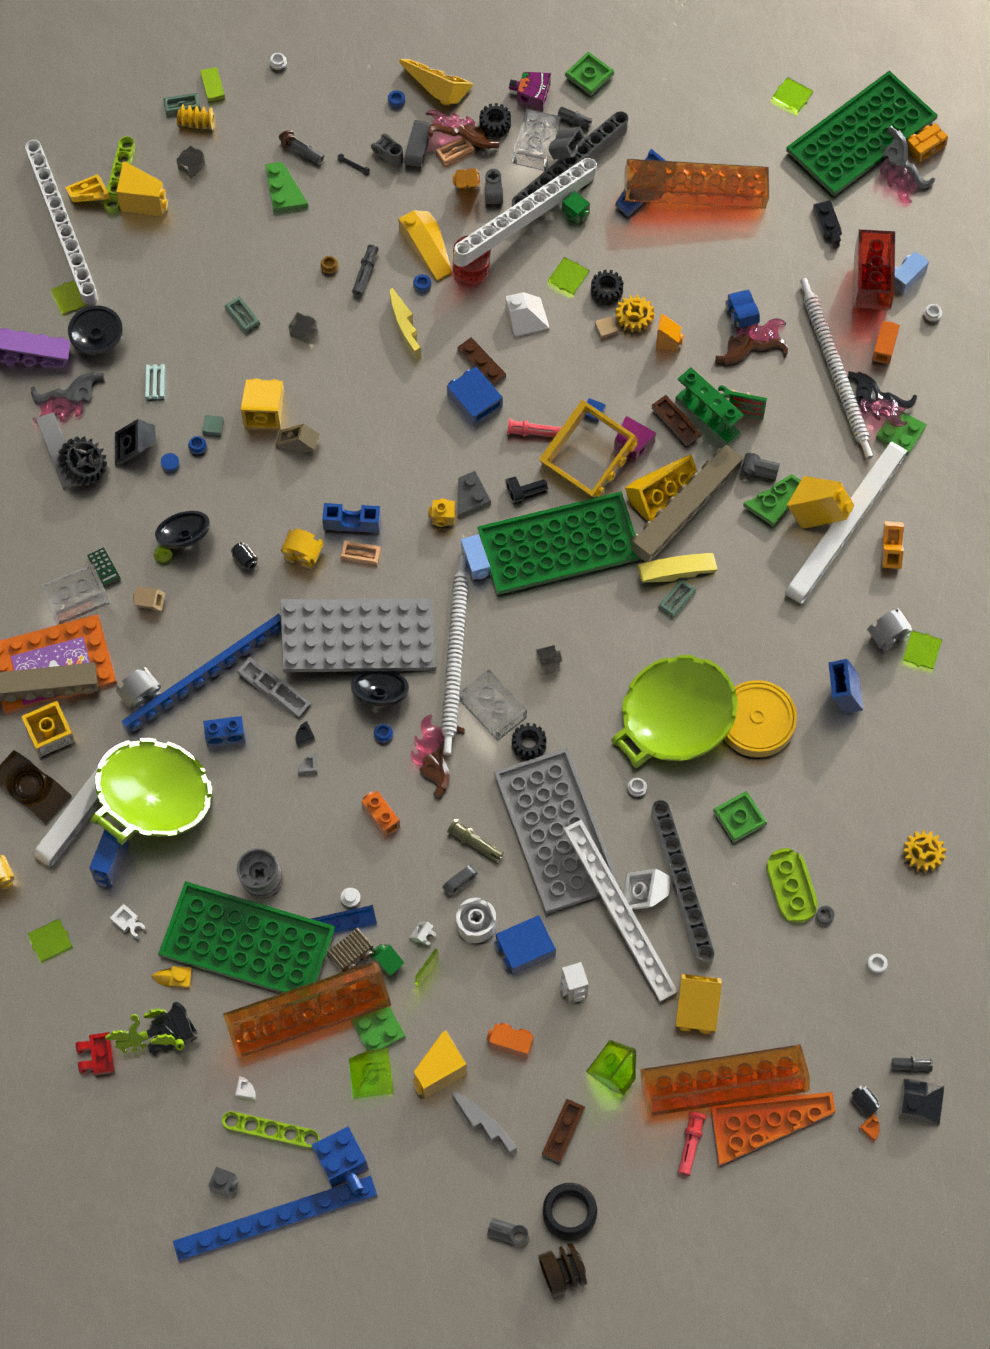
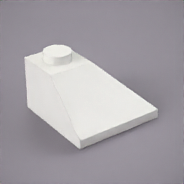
(525, 314)
(646, 888)

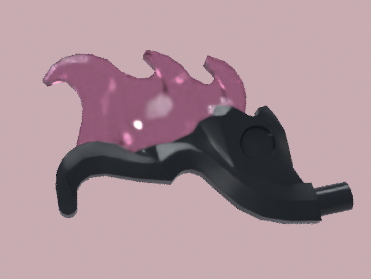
(878, 401)

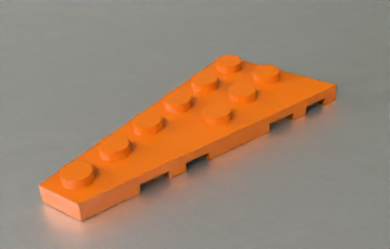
(756, 1123)

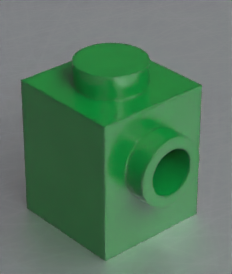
(576, 207)
(387, 959)

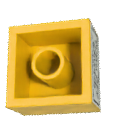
(48, 728)

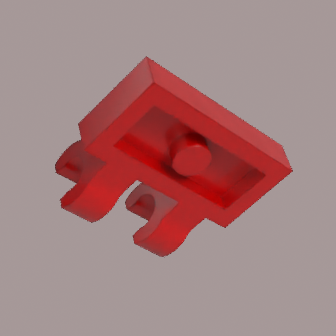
(100, 1052)

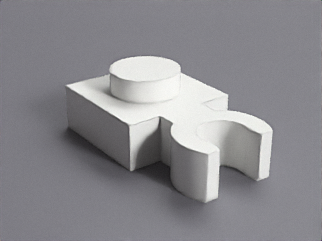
(126, 919)

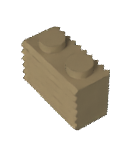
(350, 951)

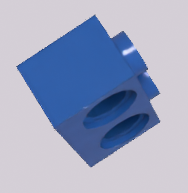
(224, 731)

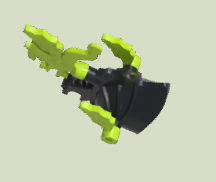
(170, 1031)

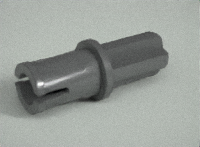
(575, 117)
(307, 151)
(912, 1064)

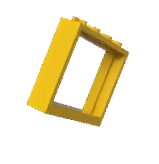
(567, 430)

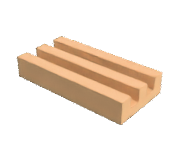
(456, 152)
(375, 557)

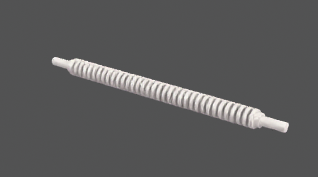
(836, 368)
(455, 654)

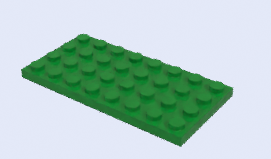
(857, 134)
(558, 542)
(245, 940)

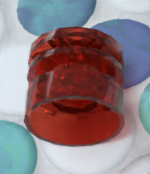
(475, 271)

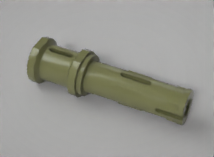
(467, 835)

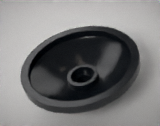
(93, 322)
(182, 529)
(379, 688)

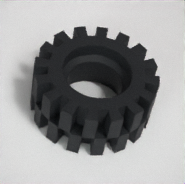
(495, 111)
(607, 296)
(533, 731)

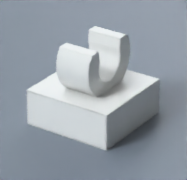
(421, 931)

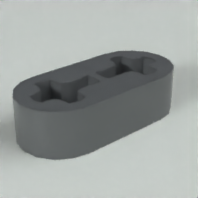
(460, 880)

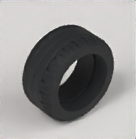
(569, 1189)

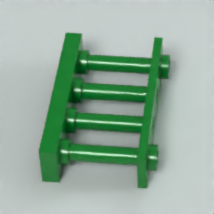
(709, 406)

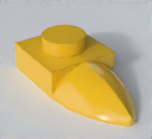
(174, 977)

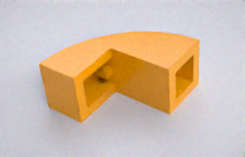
(892, 545)

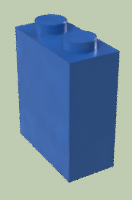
(474, 395)
(845, 686)
(108, 859)
(524, 945)

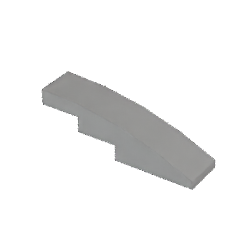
(54, 441)
(273, 687)
(479, 1118)

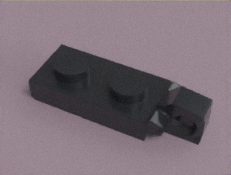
(828, 222)

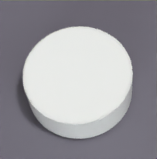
(877, 964)

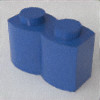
(743, 308)

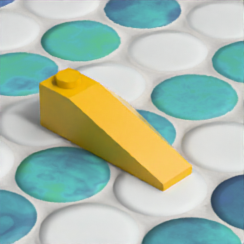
(440, 86)
(426, 240)
(656, 488)

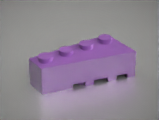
(33, 349)

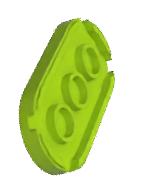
(791, 886)

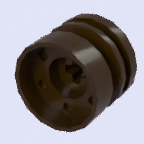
(562, 1269)

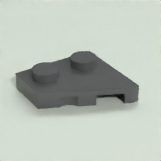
(471, 494)

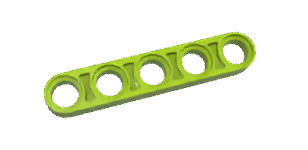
(117, 166)
(262, 1123)

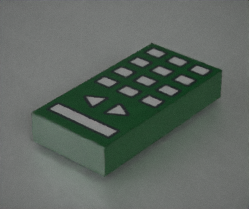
(104, 567)

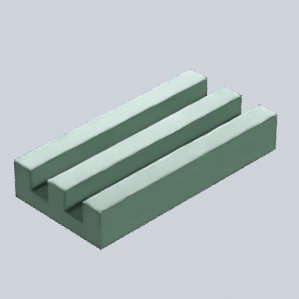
(172, 109)
(250, 325)
(668, 610)

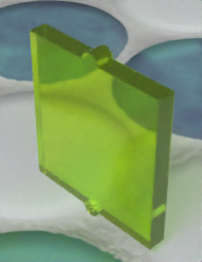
(792, 94)
(568, 275)
(68, 297)
(922, 649)
(50, 940)
(427, 968)

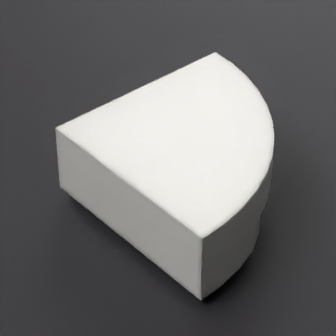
(245, 1089)

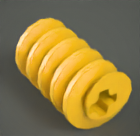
(196, 117)

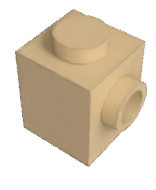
(148, 598)

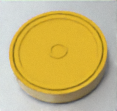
(763, 719)

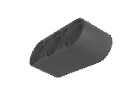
(417, 144)

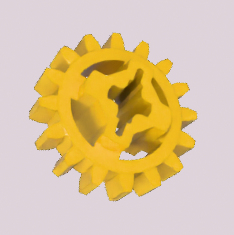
(634, 313)
(915, 848)

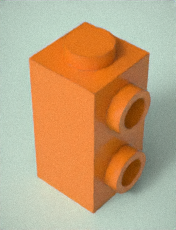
(885, 342)
(380, 813)
(510, 1040)

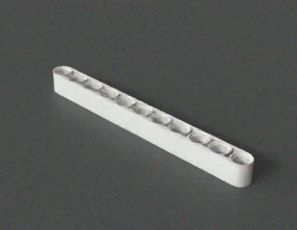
(524, 212)
(62, 228)
(841, 530)

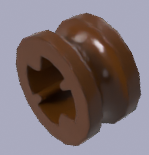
(286, 138)

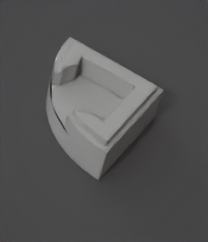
(308, 766)

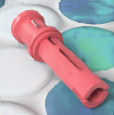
(524, 429)
(692, 1133)

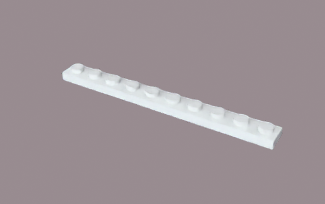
(620, 911)

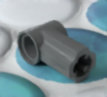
(754, 465)
(506, 1232)

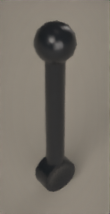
(341, 158)

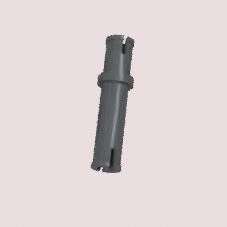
(364, 272)

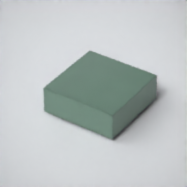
(213, 425)

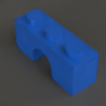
(340, 519)

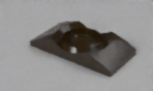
(31, 787)

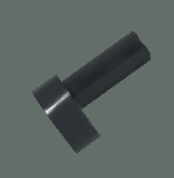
(518, 492)

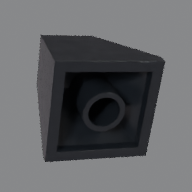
(133, 440)
(921, 1102)

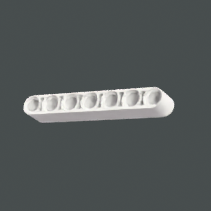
(68, 824)

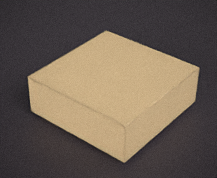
(606, 327)

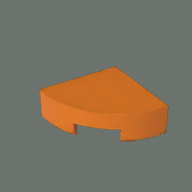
(871, 1128)

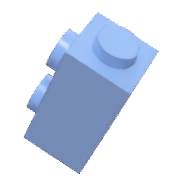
(910, 271)
(475, 557)

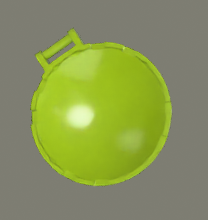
(677, 710)
(151, 789)

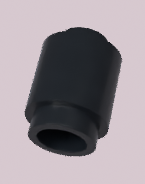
(244, 556)
(865, 1100)

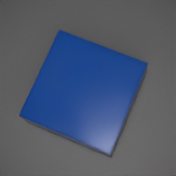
(598, 405)

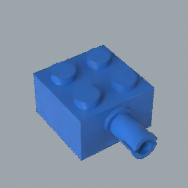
(341, 1159)

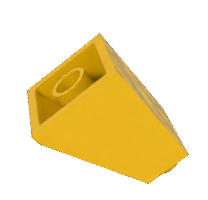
(140, 192)
(262, 403)
(819, 502)
(698, 1003)
(439, 1067)

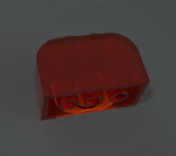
(874, 269)

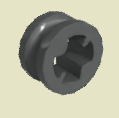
(825, 921)

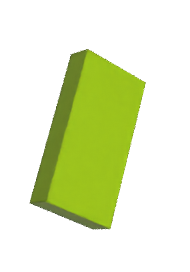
(212, 84)

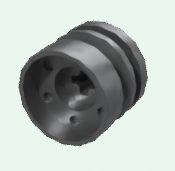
(256, 863)

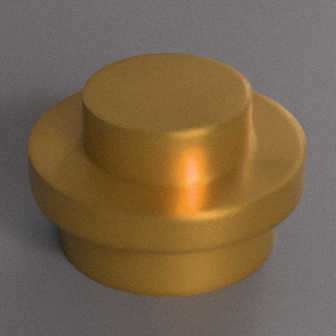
(329, 264)

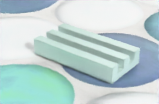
(155, 368)

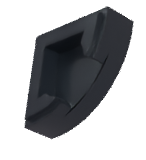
(304, 734)

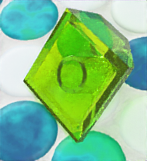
(615, 1067)
(371, 1073)

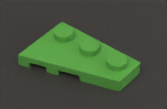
(283, 189)
(773, 503)

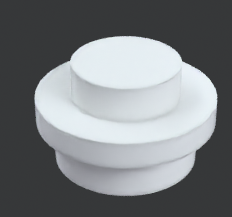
(278, 61)
(932, 312)
(637, 787)
(350, 897)

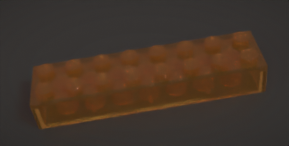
(696, 183)
(307, 1009)
(725, 1080)

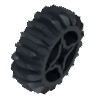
(69, 452)

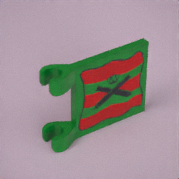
(748, 404)

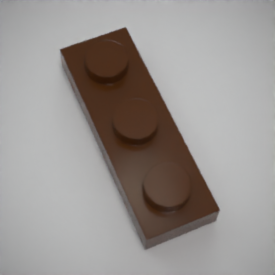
(479, 358)
(676, 420)
(563, 1131)

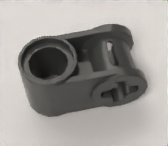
(387, 148)
(494, 188)

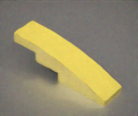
(404, 321)
(677, 567)

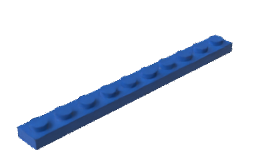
(199, 676)
(271, 1220)

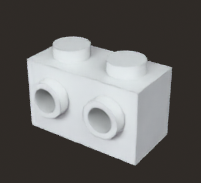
(574, 982)

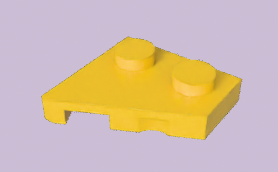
(88, 190)

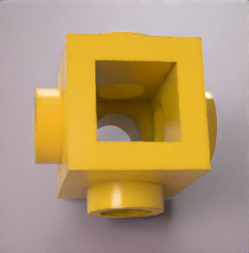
(442, 512)

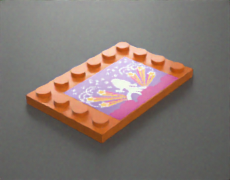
(57, 645)

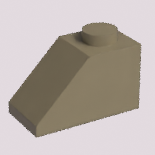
(298, 439)

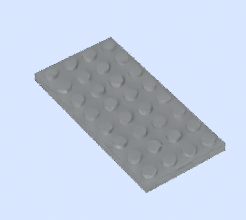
(357, 635)
(542, 801)

